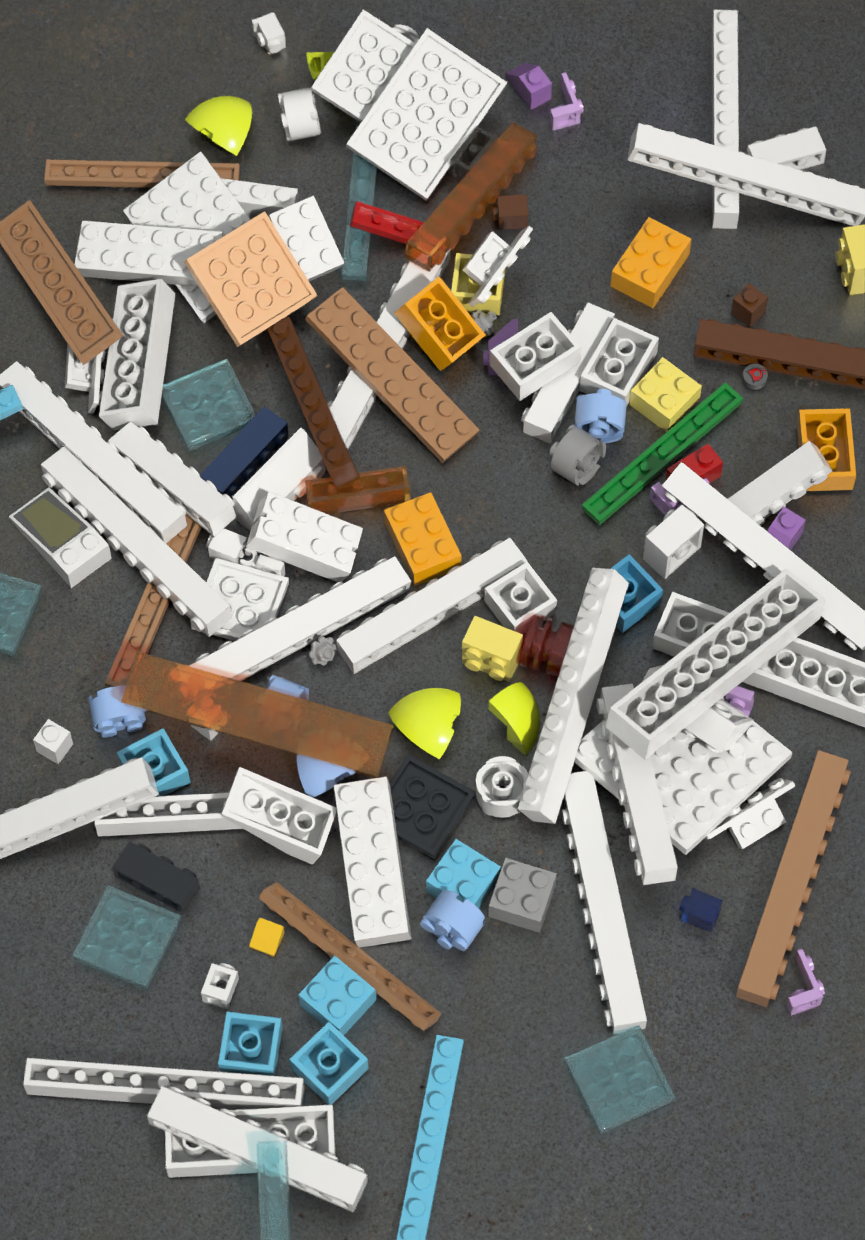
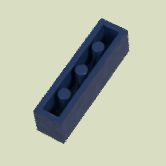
(247, 452)

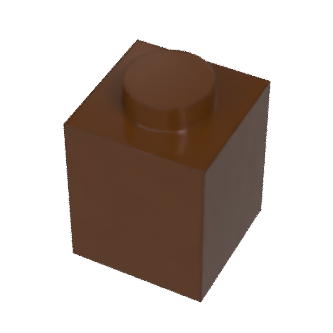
(511, 212)
(749, 305)

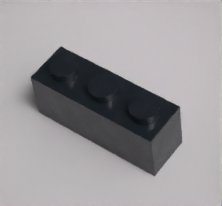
(156, 876)

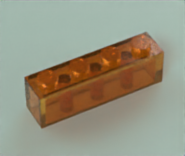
(372, 490)

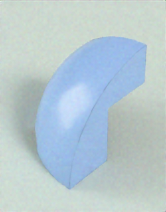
(318, 776)

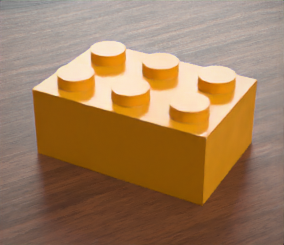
(650, 262)
(439, 324)
(833, 436)
(422, 539)

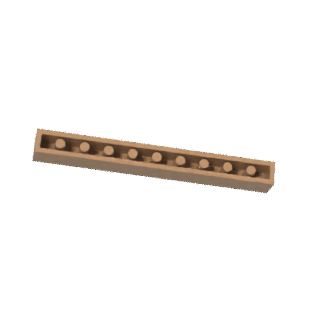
(792, 879)

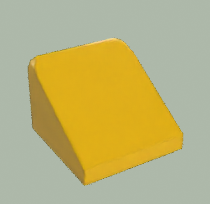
(267, 937)

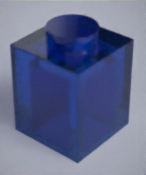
(700, 910)

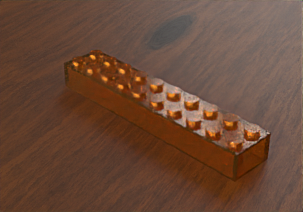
(258, 715)

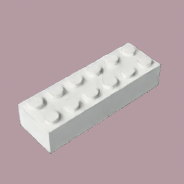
(139, 251)
(139, 358)
(372, 862)
(304, 1124)

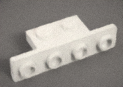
(491, 259)
(85, 377)
(756, 816)

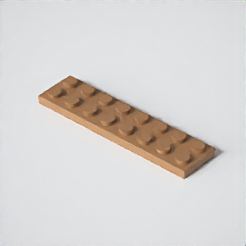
(57, 283)
(392, 374)

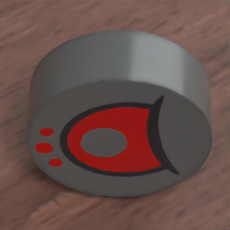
(755, 376)

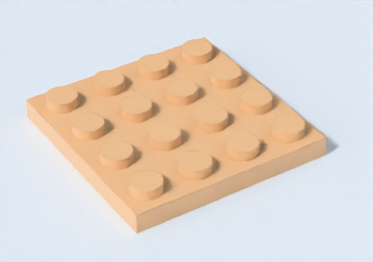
(250, 278)

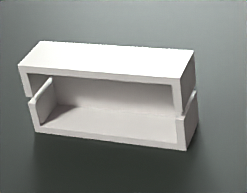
(304, 537)

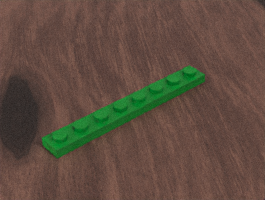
(662, 453)

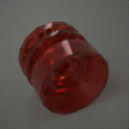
(545, 645)

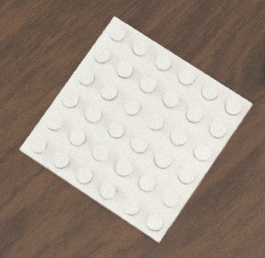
(693, 781)

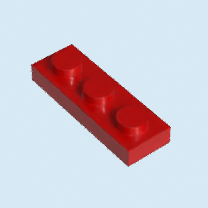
(383, 222)

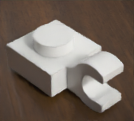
(263, 563)

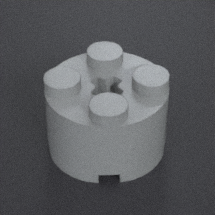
(577, 455)

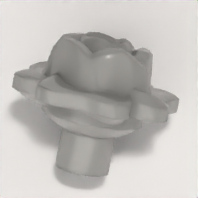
(485, 321)
(322, 651)

